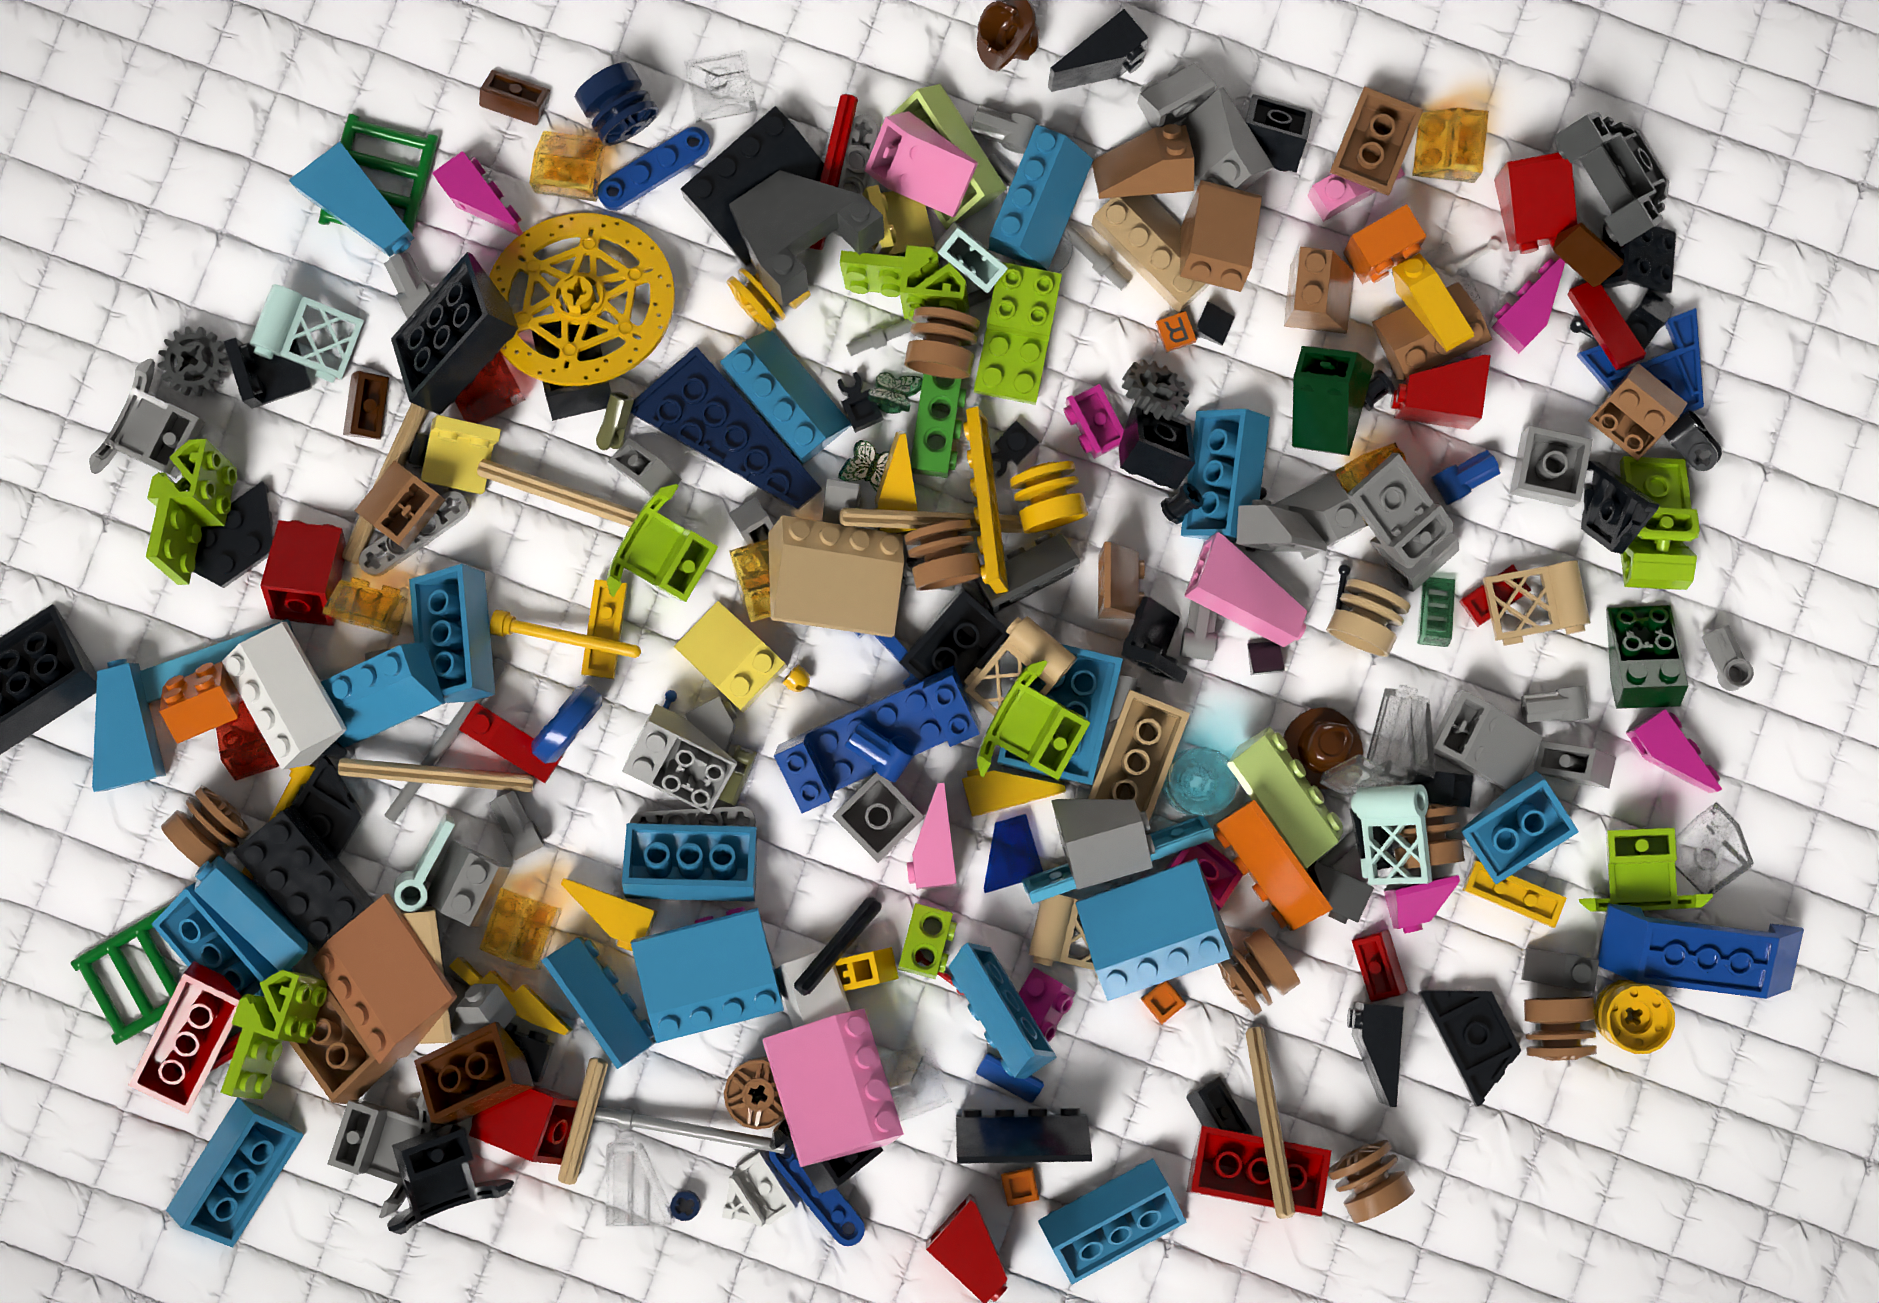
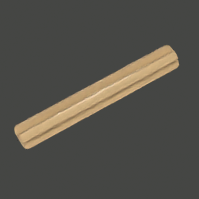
(582, 1120)

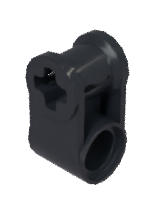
(1691, 438)

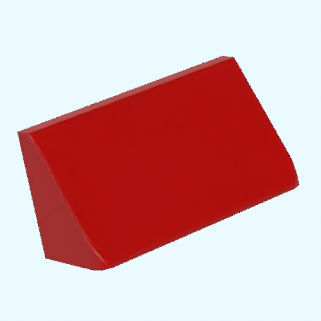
(1379, 966)

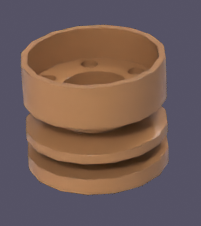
(942, 335)
(943, 555)
(209, 825)
(1440, 848)
(1257, 971)
(1560, 1027)
(740, 1098)
(1368, 1176)

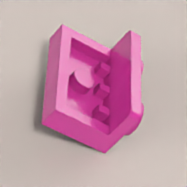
(1095, 421)
(1046, 1000)

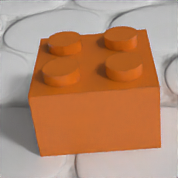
(1384, 245)
(199, 701)

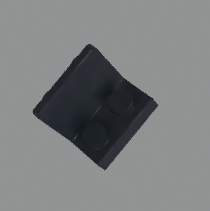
(1646, 260)
(265, 379)
(1150, 640)

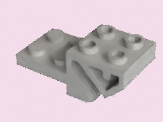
(1408, 526)

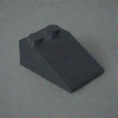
(1102, 56)
(572, 400)
(959, 636)
(1378, 1041)

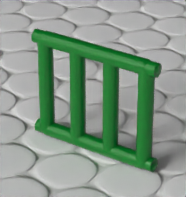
(419, 174)
(112, 947)

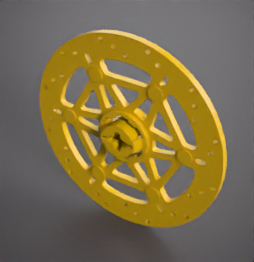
(578, 289)

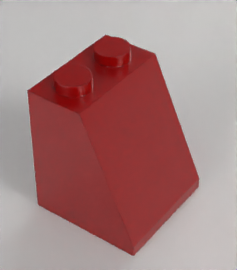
(1536, 201)
(1444, 395)
(303, 571)
(528, 1125)
(969, 1251)

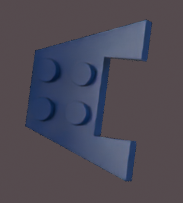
(1676, 369)

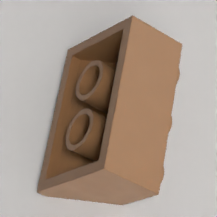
(1414, 349)

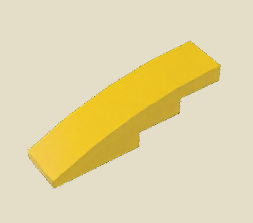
(524, 1000)

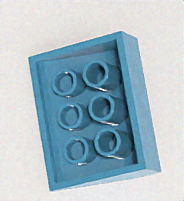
(1090, 692)
(1153, 929)
(707, 975)

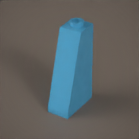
(350, 197)
(124, 730)
(251, 913)

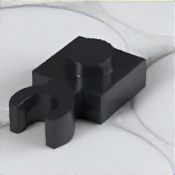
(859, 410)
(1014, 446)

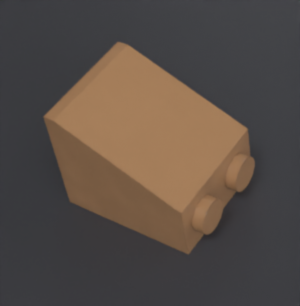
(1219, 236)
(1318, 291)

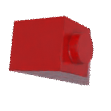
(506, 741)

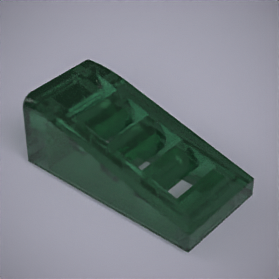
(1434, 637)

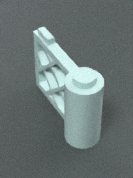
(280, 323)
(1391, 807)
(410, 886)

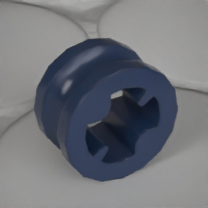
(684, 1216)

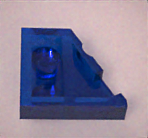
(1011, 854)

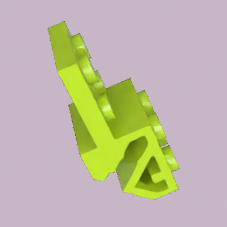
(912, 277)
(1017, 334)
(183, 513)
(1657, 553)
(282, 1015)

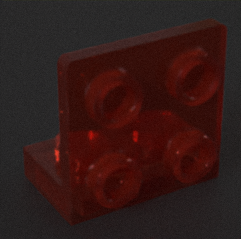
(490, 392)
(244, 747)

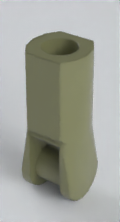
(615, 421)
(737, 780)

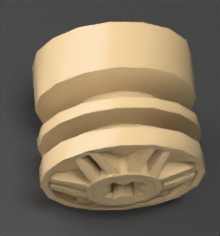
(1370, 612)

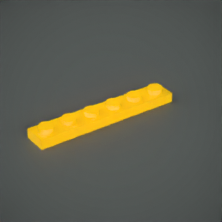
(987, 511)

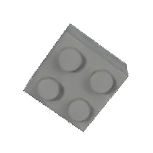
(1551, 466)
(878, 817)

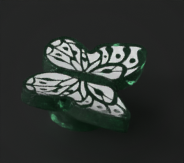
(893, 393)
(864, 465)

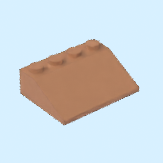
(385, 980)

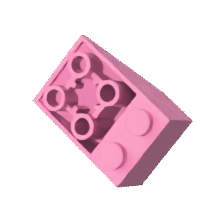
(920, 163)

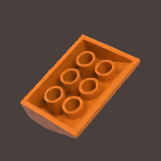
(1271, 866)

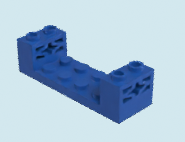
(915, 716)

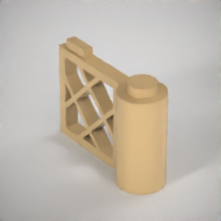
(1562, 595)
(1029, 645)
(1055, 932)

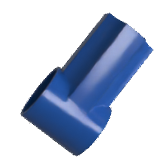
(1459, 480)
(887, 756)

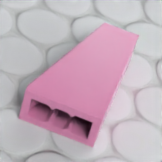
(1244, 593)

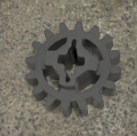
(185, 372)
(1155, 390)

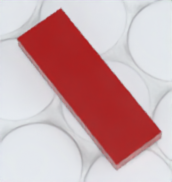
(1606, 325)

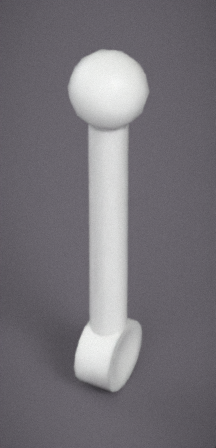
(1493, 247)

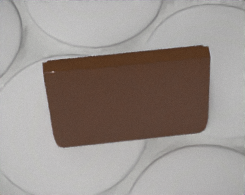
(513, 97)
(1586, 254)
(366, 405)

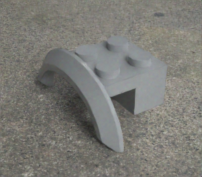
(147, 428)
(367, 1141)

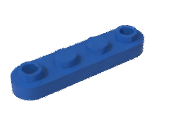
(654, 168)
(829, 1207)

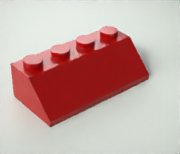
(187, 1038)
(1236, 1169)

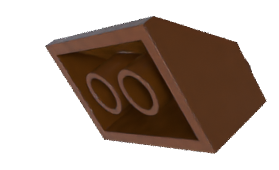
(472, 1074)

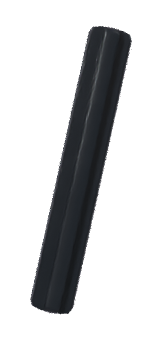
(837, 946)

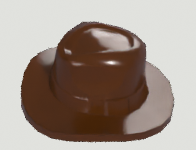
(1007, 33)
(1321, 741)

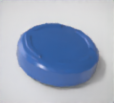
(570, 719)

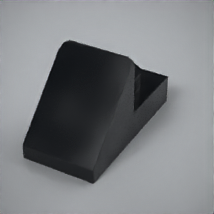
(1648, 317)
(1447, 788)

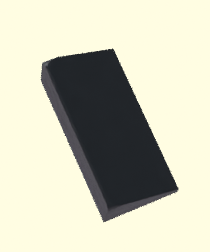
(1217, 1108)

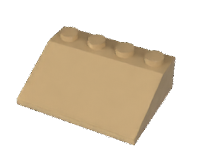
(835, 576)

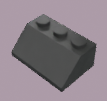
(1032, 571)

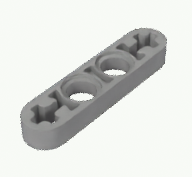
(858, 176)
(418, 543)
(693, 816)

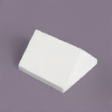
(824, 1001)

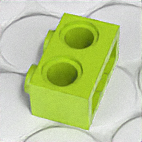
(919, 939)

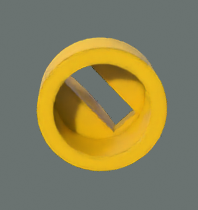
(797, 679)

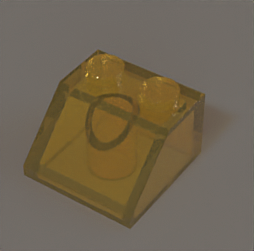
(366, 606)

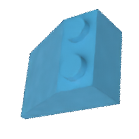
(1518, 827)

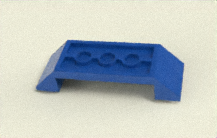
(1698, 954)

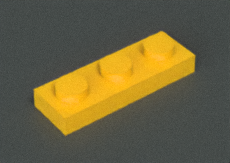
(604, 622)
(1516, 895)

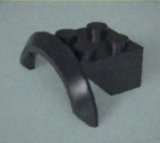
(829, 1173)
(438, 1176)

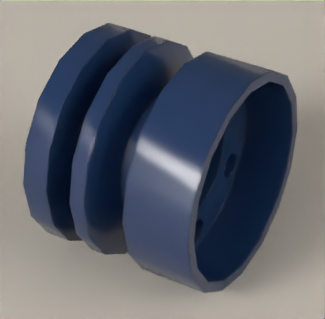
(616, 103)

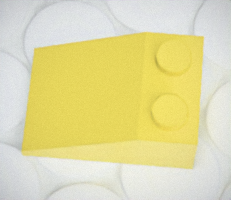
(730, 656)

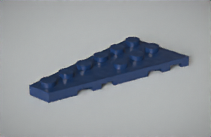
(710, 417)

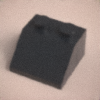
(1279, 130)
(1157, 448)

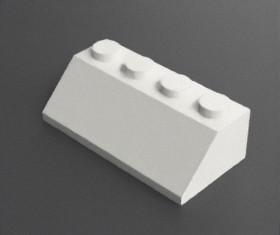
(284, 696)

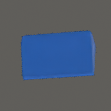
(992, 1070)

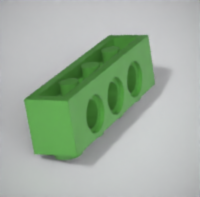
(924, 458)

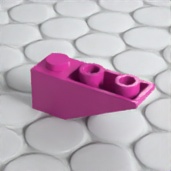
(471, 193)
(1531, 313)
(1666, 746)

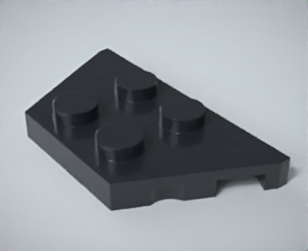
(1614, 509)
(239, 545)
(329, 807)
(1473, 1036)

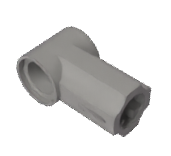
(1010, 131)
(407, 281)
(1200, 634)
(1727, 654)
(1562, 705)
(519, 832)

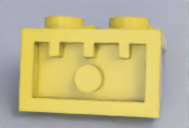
(903, 220)
(455, 453)

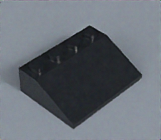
(752, 158)
(452, 336)
(40, 676)
(1022, 1137)

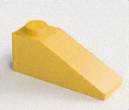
(1431, 302)
(896, 485)
(1004, 790)
(615, 915)
(867, 969)

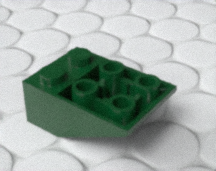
(1328, 398)
(1645, 657)

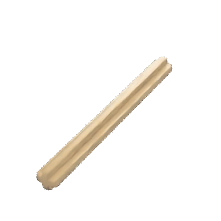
(399, 452)
(556, 492)
(916, 519)
(435, 775)
(1270, 1123)

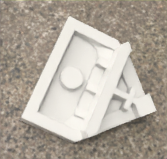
(757, 1193)

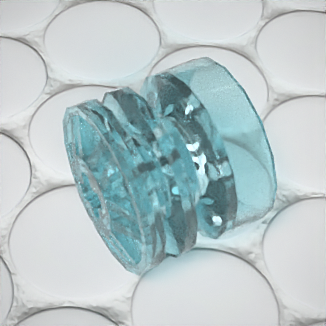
(1217, 783)

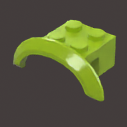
(661, 551)
(1033, 727)
(1643, 872)

